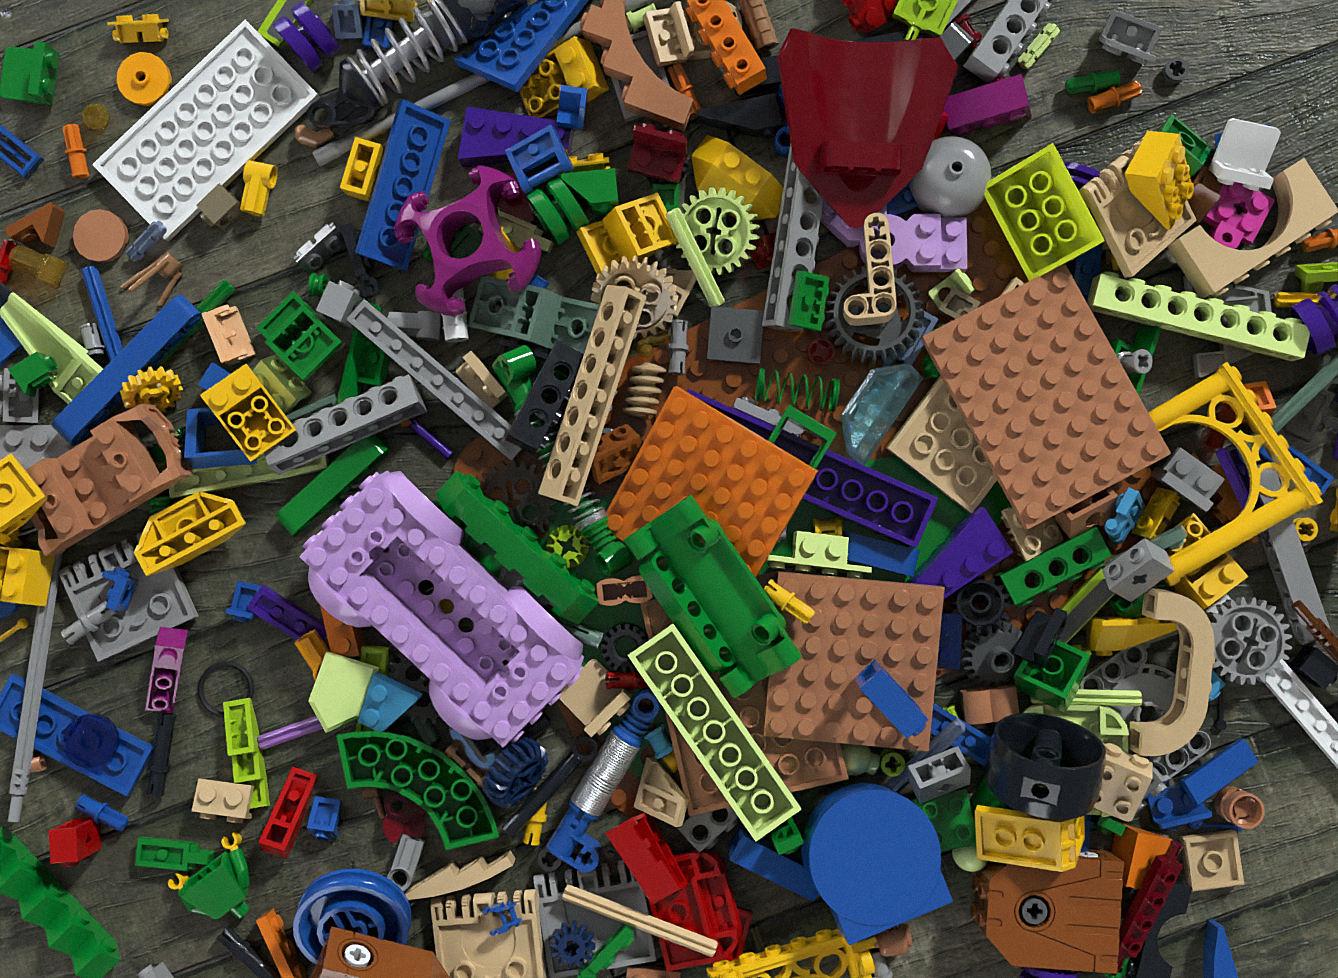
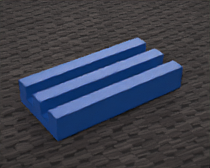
(29, 165)

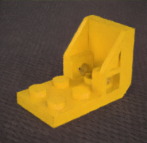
(18, 500)
(1027, 839)

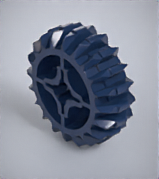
(515, 772)

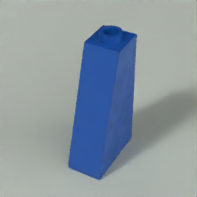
(765, 861)

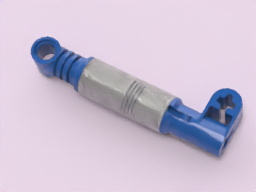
(599, 784)

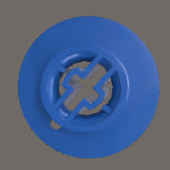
(353, 902)

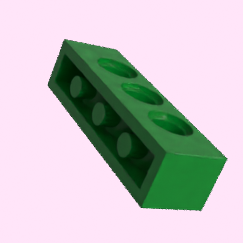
(1093, 555)

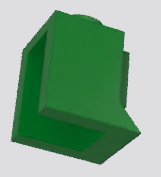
(34, 372)

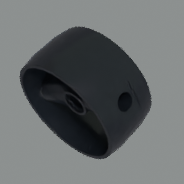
(1048, 752)

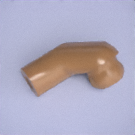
(312, 138)

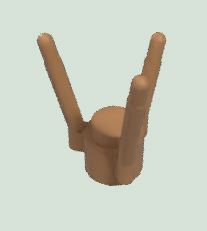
(166, 266)

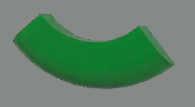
(422, 776)

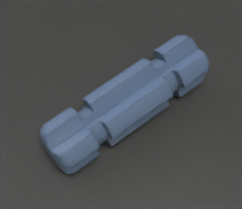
(146, 241)

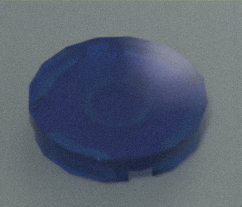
(91, 740)

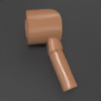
(38, 763)
(373, 792)

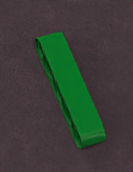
(331, 484)

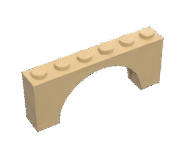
(1301, 207)

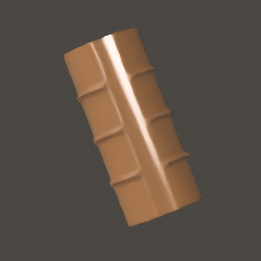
(759, 25)

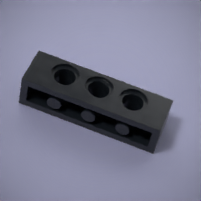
(522, 432)

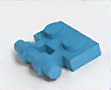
(1128, 509)

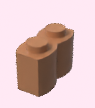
(616, 590)
(988, 704)

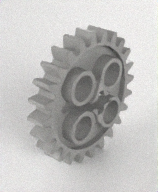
(1268, 651)

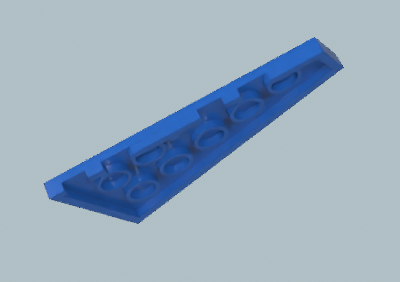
(520, 42)

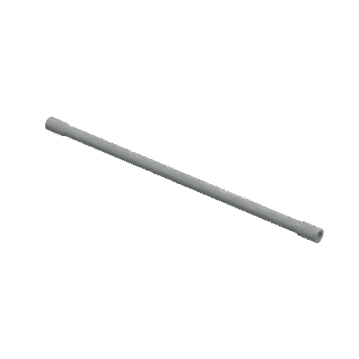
(336, 149)

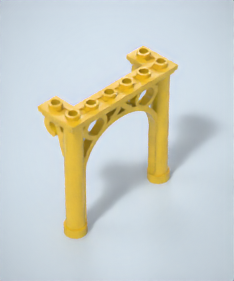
(1226, 387)
(825, 942)

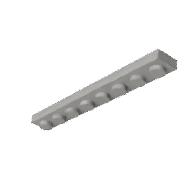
(433, 376)

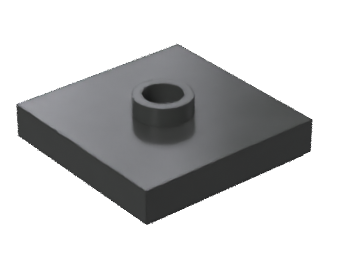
(735, 335)

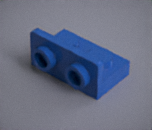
(1174, 809)

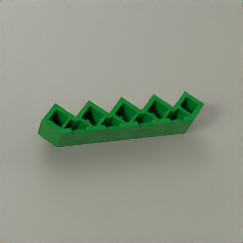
(517, 547)
(52, 906)

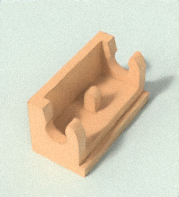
(229, 334)

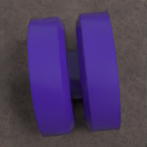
(307, 36)

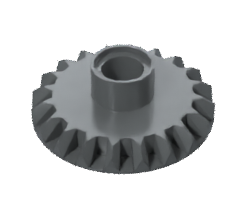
(980, 653)

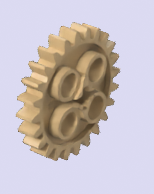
(641, 277)

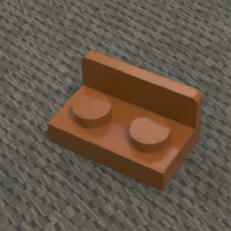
(615, 453)

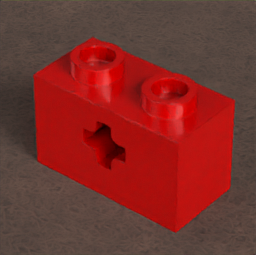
(74, 841)

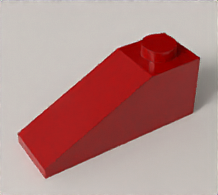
(288, 813)

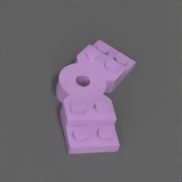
(921, 242)

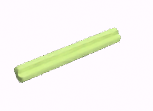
(695, 257)
(1104, 697)

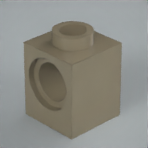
(219, 207)

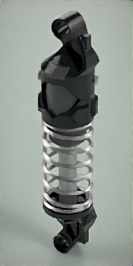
(440, 24)

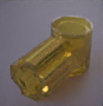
(42, 266)

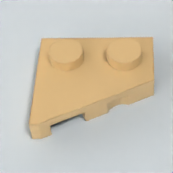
(660, 795)

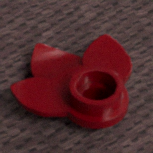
(406, 820)

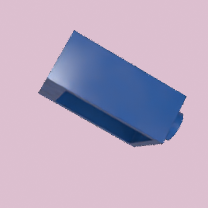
(195, 443)
(891, 699)

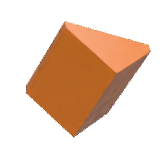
(1137, 851)

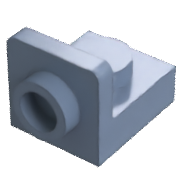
(347, 19)

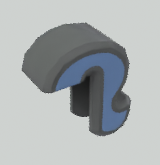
(479, 752)

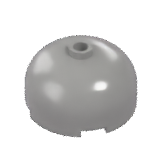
(947, 191)

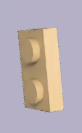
(669, 35)
(223, 799)

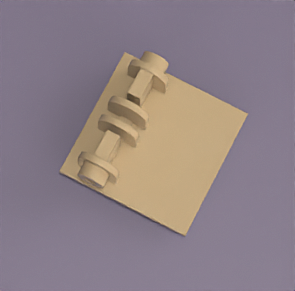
(1034, 540)

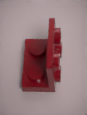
(658, 153)

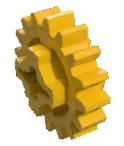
(152, 388)

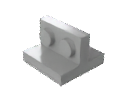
(1188, 478)

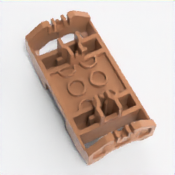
(104, 478)

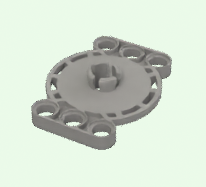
(1156, 694)

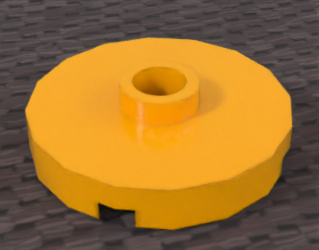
(154, 85)

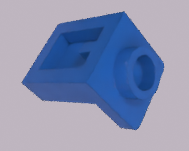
(123, 589)
(324, 818)

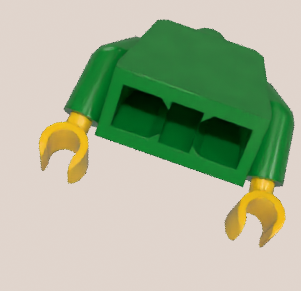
(217, 886)

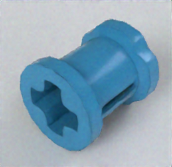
(659, 741)

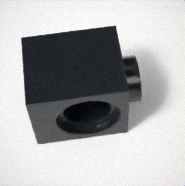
(1315, 667)

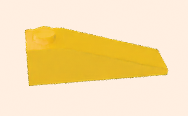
(1120, 633)

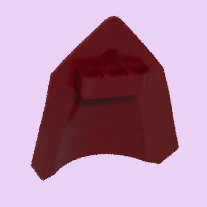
(862, 114)

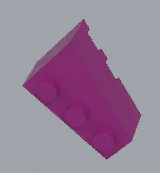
(987, 106)

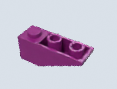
(166, 669)

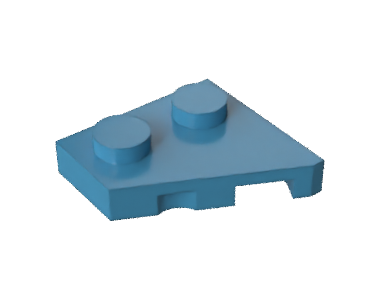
(386, 702)

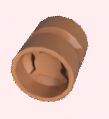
(1239, 807)

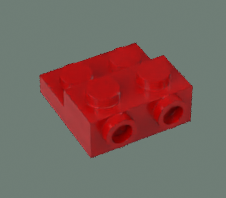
(869, 14)

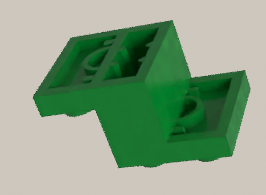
(299, 336)

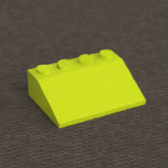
(1042, 213)

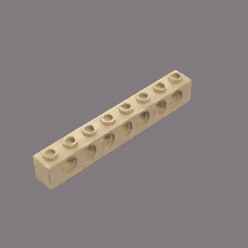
(592, 394)

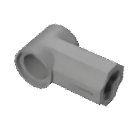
(422, 325)
(406, 859)

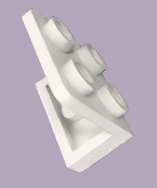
(1245, 154)

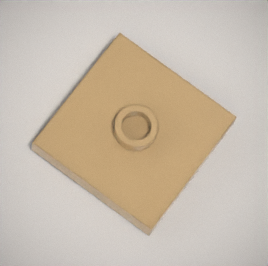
(1212, 860)

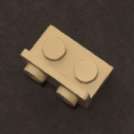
(481, 380)

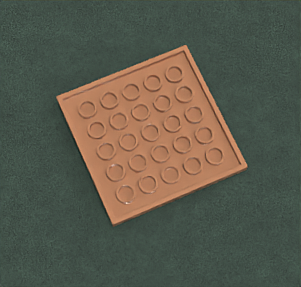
(849, 630)

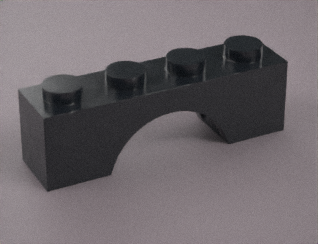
(1149, 960)

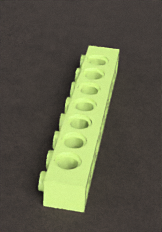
(1292, 333)

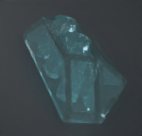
(876, 408)

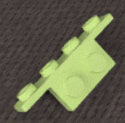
(819, 553)

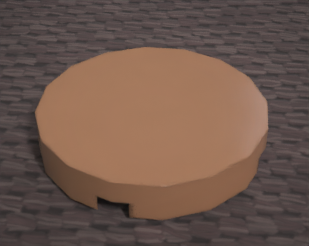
(100, 236)

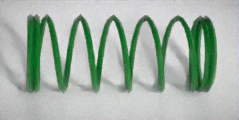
(760, 390)

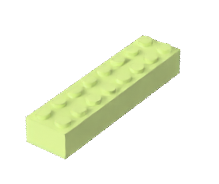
(714, 732)

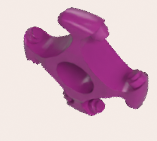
(490, 257)

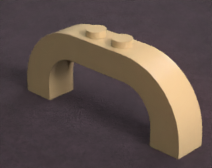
(1192, 676)

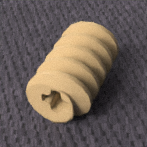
(644, 390)

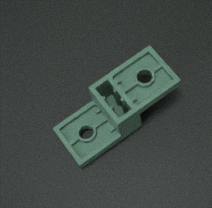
(532, 315)

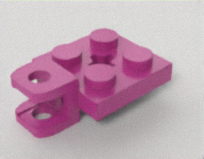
(1232, 228)

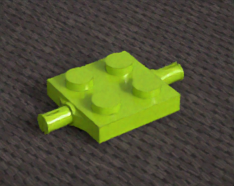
(924, 16)

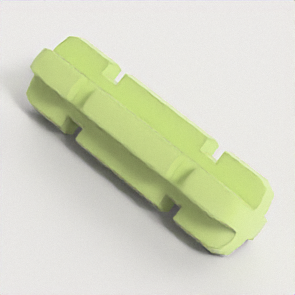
(1038, 46)

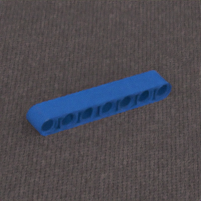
(143, 351)

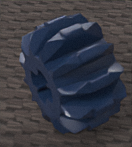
(567, 953)

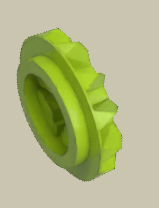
(580, 543)

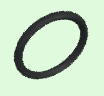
(217, 665)

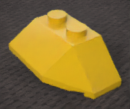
(724, 166)
(186, 531)

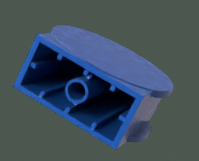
(873, 859)

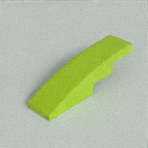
(243, 746)

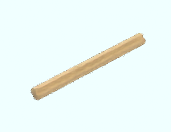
(640, 920)

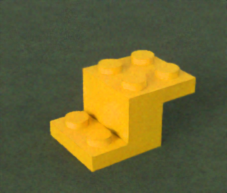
(627, 231)

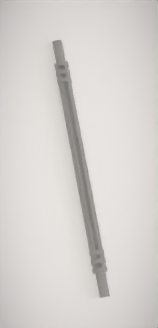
(32, 697)

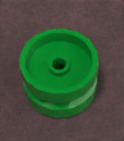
(556, 210)

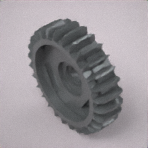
(890, 334)

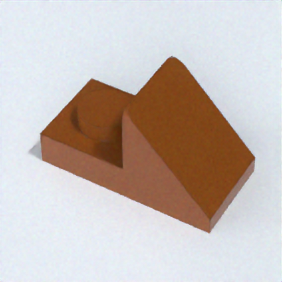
(1205, 193)
(44, 222)

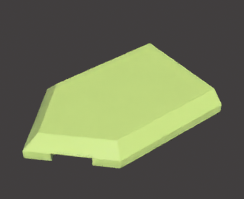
(340, 690)

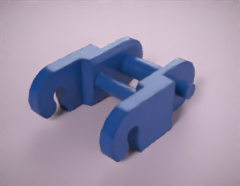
(499, 908)

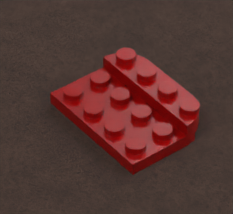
(701, 907)

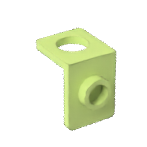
(957, 280)

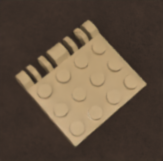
(1124, 221)
(470, 951)

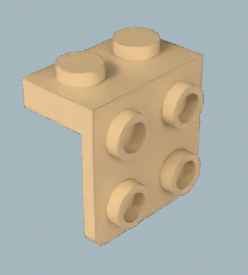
(592, 701)
(1123, 783)

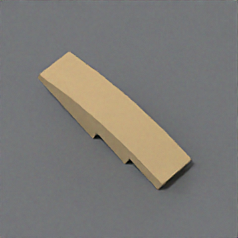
(452, 878)

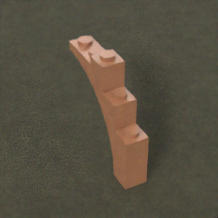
(646, 93)

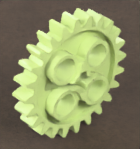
(740, 234)

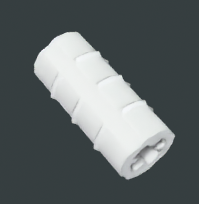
(456, 327)

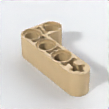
(875, 268)

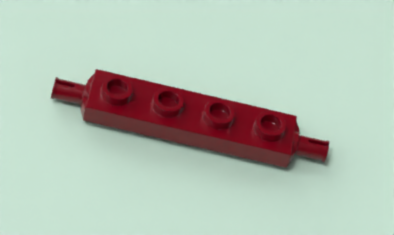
(1148, 902)

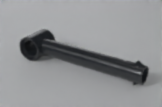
(549, 786)

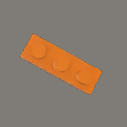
(279, 946)

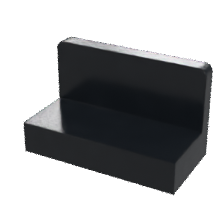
(1041, 637)

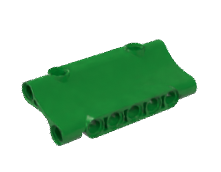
(712, 597)

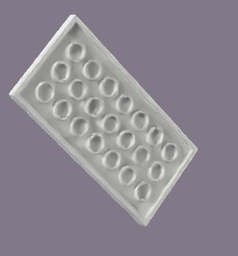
(206, 129)

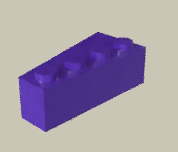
(491, 132)
(965, 554)

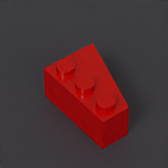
(648, 856)

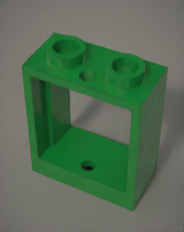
(809, 425)

